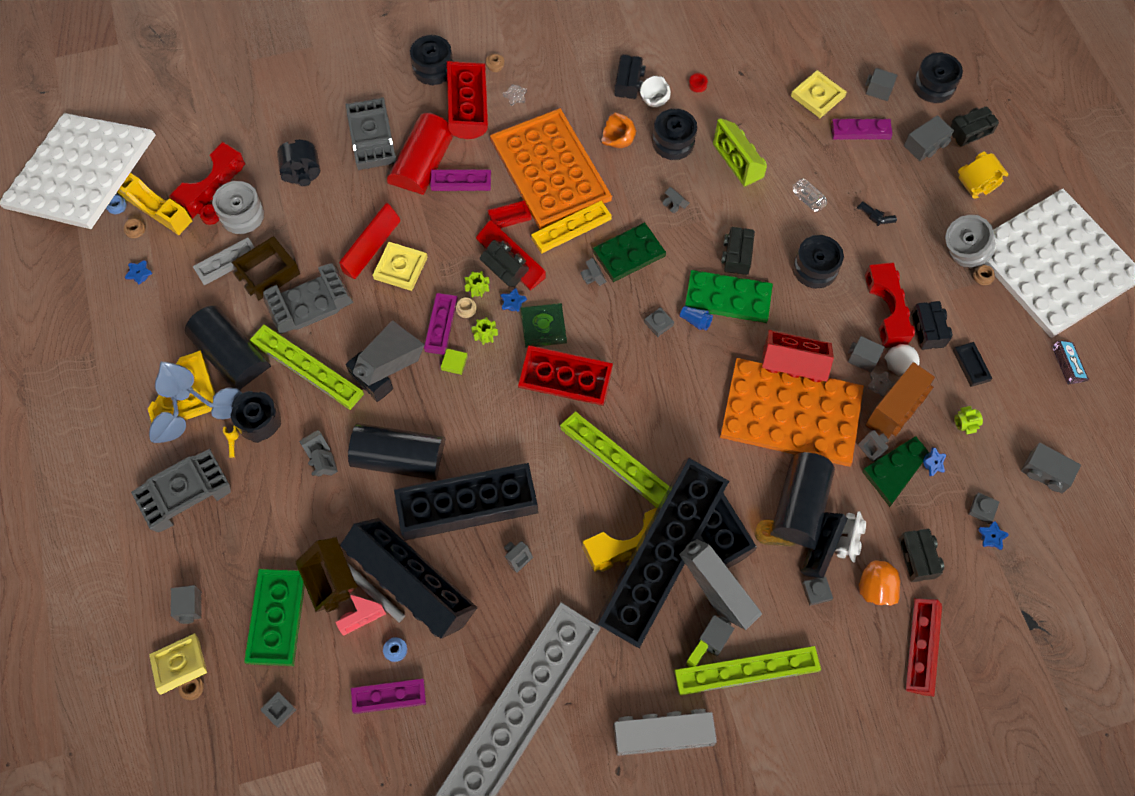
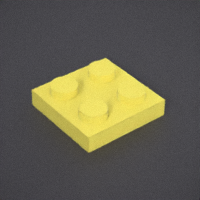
(818, 94)
(400, 266)
(177, 663)

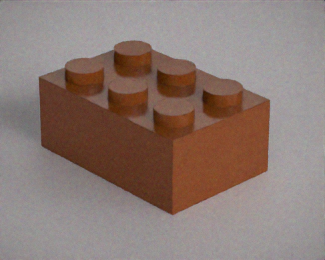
(901, 401)

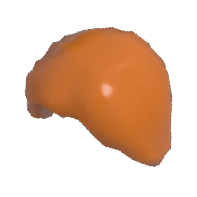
(618, 131)
(880, 583)

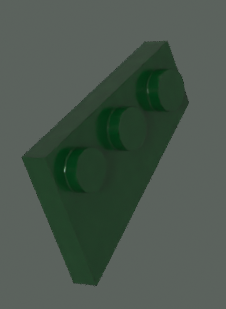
(895, 469)

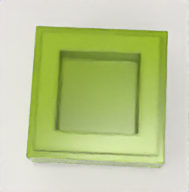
(454, 361)
(697, 654)

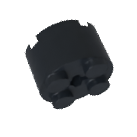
(298, 162)
(255, 416)

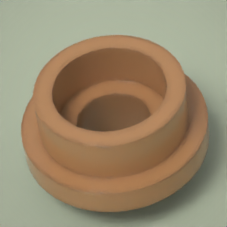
(495, 62)
(132, 224)
(984, 270)
(184, 693)

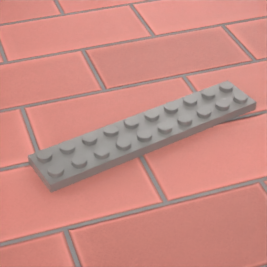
(522, 706)

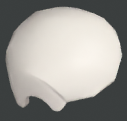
(655, 91)
(900, 358)

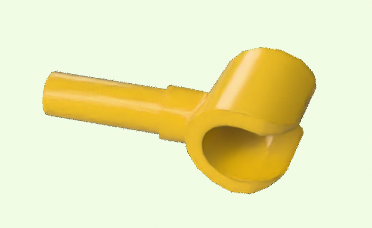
(231, 437)

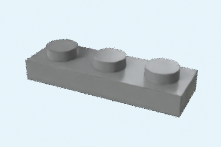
(221, 262)

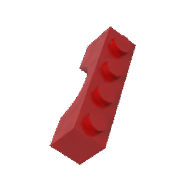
(194, 196)
(884, 282)

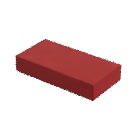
(510, 214)

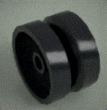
(430, 58)
(938, 77)
(674, 134)
(818, 261)

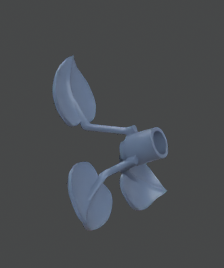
(176, 383)

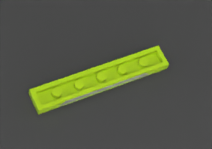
(307, 367)
(615, 458)
(747, 670)

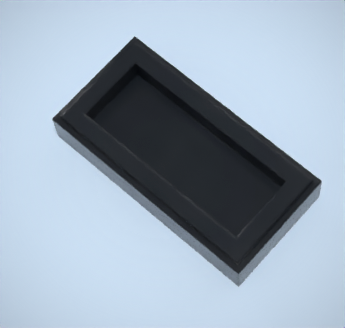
(972, 364)

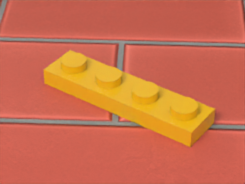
(571, 227)

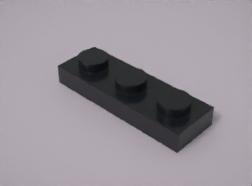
(818, 560)

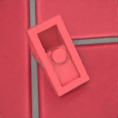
(366, 612)

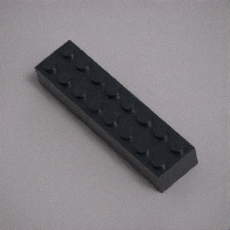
(656, 558)

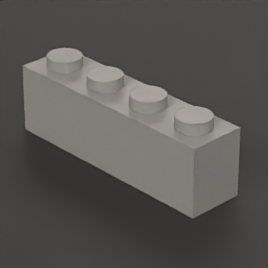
(664, 733)

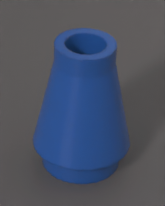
(699, 318)

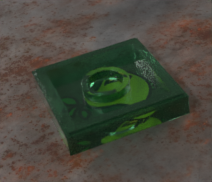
(543, 325)

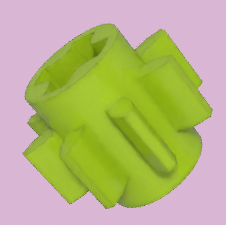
(477, 284)
(479, 329)
(968, 420)

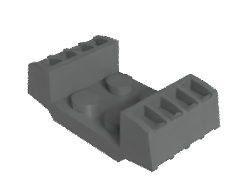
(370, 133)
(308, 301)
(180, 489)

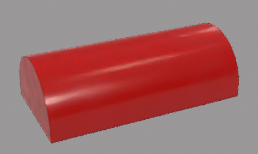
(467, 99)
(421, 154)
(566, 375)

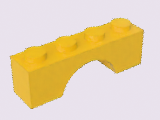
(165, 212)
(604, 550)

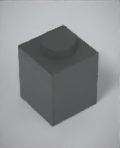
(880, 84)
(865, 354)
(186, 604)
(717, 634)

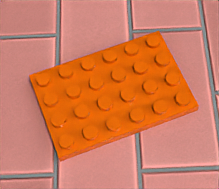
(550, 168)
(792, 413)

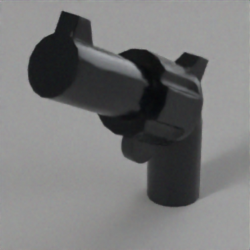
(875, 215)

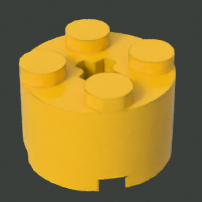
(982, 174)

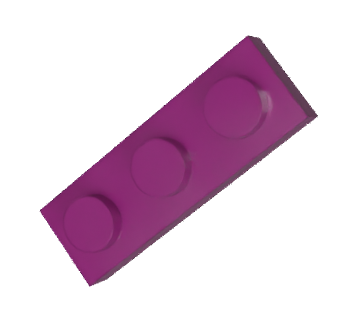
(861, 128)
(460, 180)
(440, 324)
(388, 696)

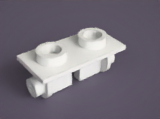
(851, 545)

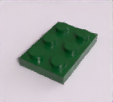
(629, 252)

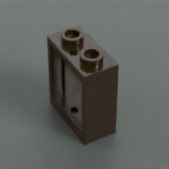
(258, 255)
(315, 579)

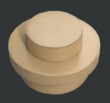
(466, 308)

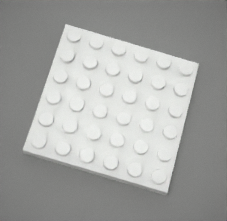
(77, 170)
(1059, 263)

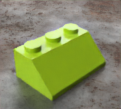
(738, 152)

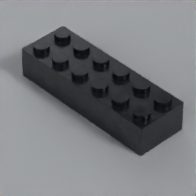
(466, 501)
(408, 577)

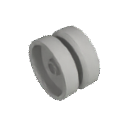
(238, 207)
(970, 241)

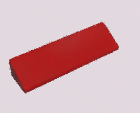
(369, 241)
(535, 274)
(924, 647)

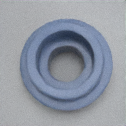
(120, 202)
(398, 656)

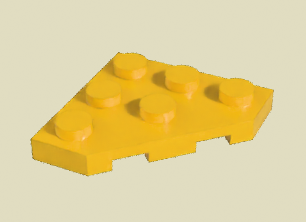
(192, 405)

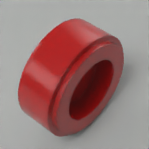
(698, 83)
(208, 215)

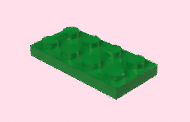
(729, 296)
(275, 618)

